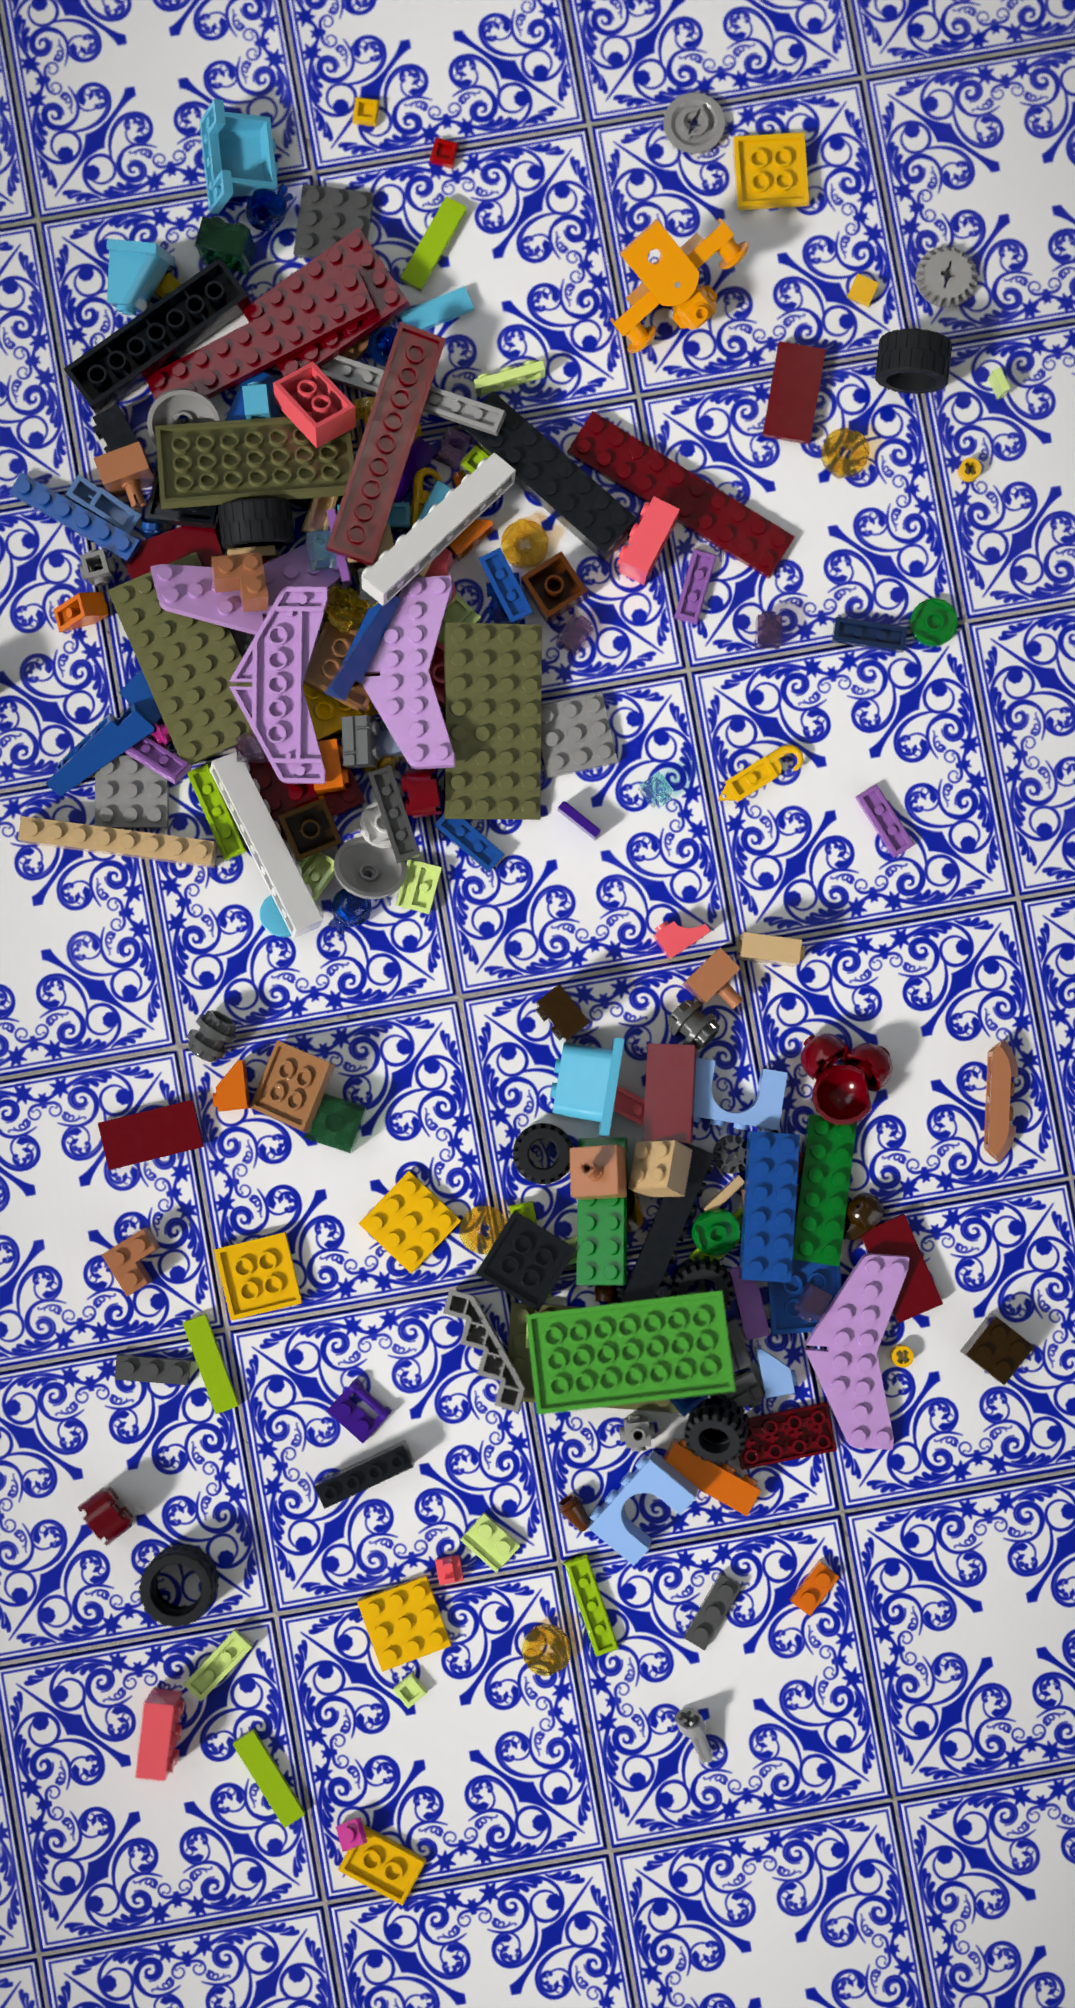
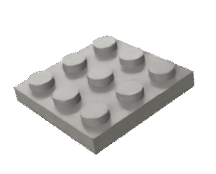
(576, 736)
(130, 796)

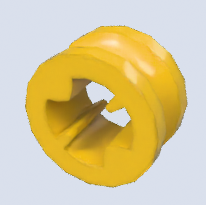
(977, 469)
(909, 1354)

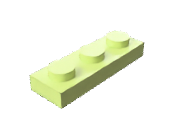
(509, 377)
(218, 1665)

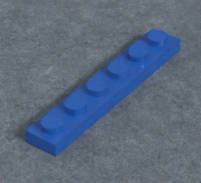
(75, 517)

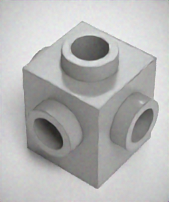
(91, 562)
(633, 1424)

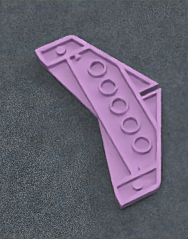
(192, 592)
(277, 669)
(404, 688)
(852, 1335)

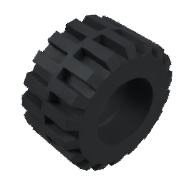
(523, 1162)
(707, 1270)
(715, 1444)

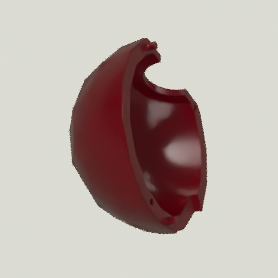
(842, 1095)

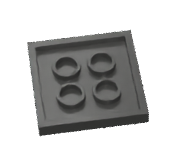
(329, 216)

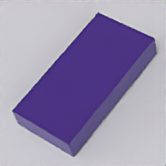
(579, 820)

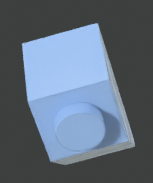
(774, 1375)

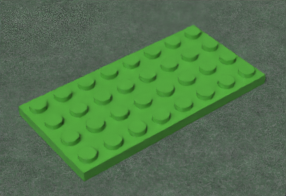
(630, 1352)

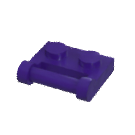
(353, 1416)

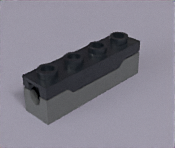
(364, 1474)

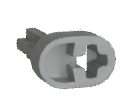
(695, 1732)

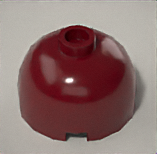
(822, 1053)
(874, 1062)

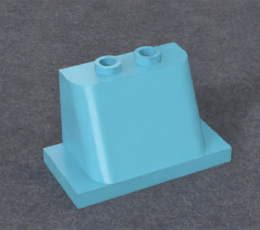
(236, 155)
(135, 273)
(587, 1083)

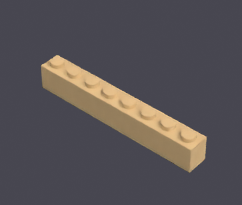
(118, 842)

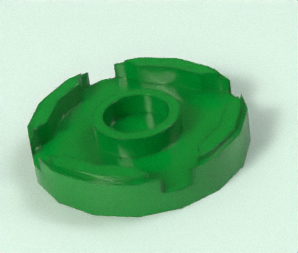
(933, 622)
(716, 1232)

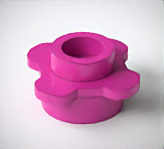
(161, 735)

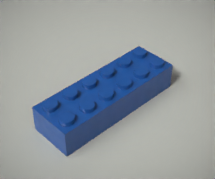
(769, 1207)

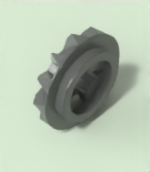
(720, 1155)

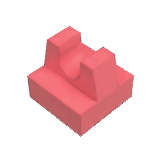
(449, 1569)

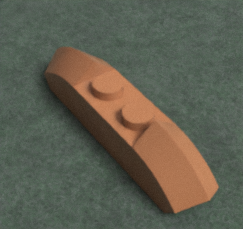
(999, 1089)

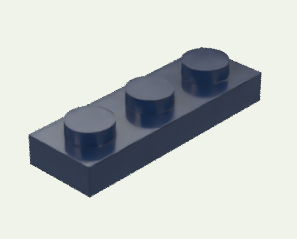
(869, 634)

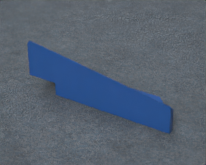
(362, 649)
(100, 747)

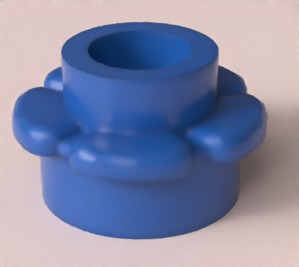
(150, 529)

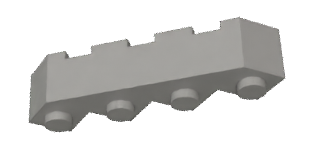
(495, 1360)

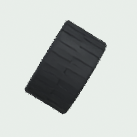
(913, 361)
(256, 523)
(162, 1610)

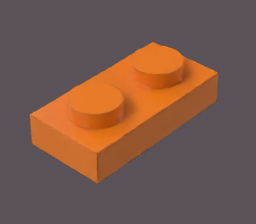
(814, 1588)

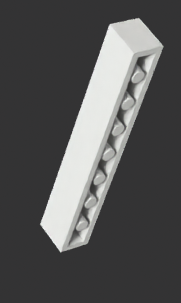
(437, 529)
(266, 845)

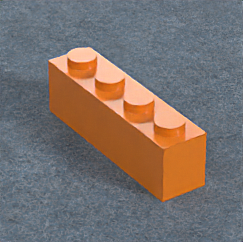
(714, 1479)

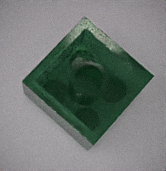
(228, 241)
(337, 1123)

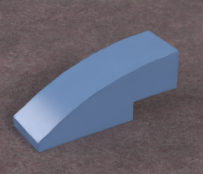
(102, 504)

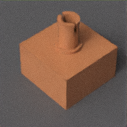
(126, 472)
(713, 979)
(598, 1172)

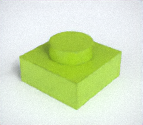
(473, 459)

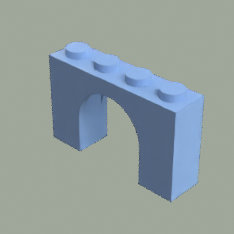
(764, 1111)
(651, 1477)

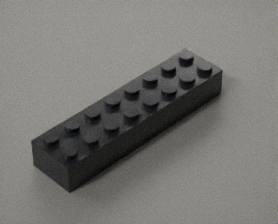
(158, 336)
(556, 481)

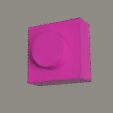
(351, 1834)

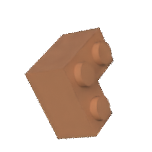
(242, 573)
(126, 1263)

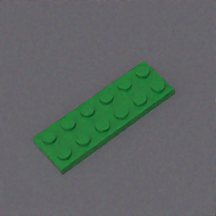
(823, 1191)
(602, 1232)

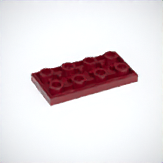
(793, 392)
(173, 546)
(670, 1092)
(151, 1134)
(918, 1289)
(788, 1435)

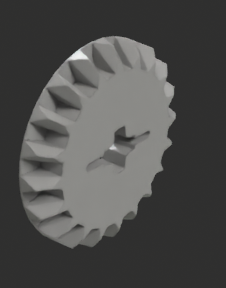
(685, 110)
(931, 282)

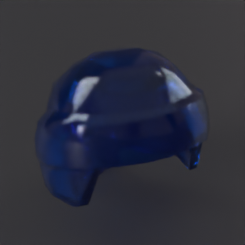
(267, 209)
(381, 343)
(349, 911)

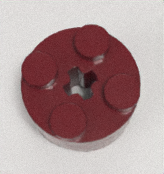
(422, 792)
(105, 1515)

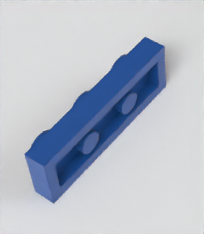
(505, 586)
(470, 841)

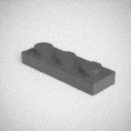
(152, 1369)
(712, 1611)

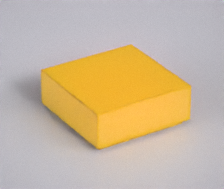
(365, 111)
(862, 290)

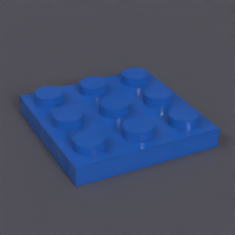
(785, 1295)

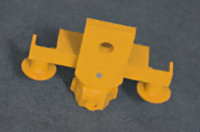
(673, 279)

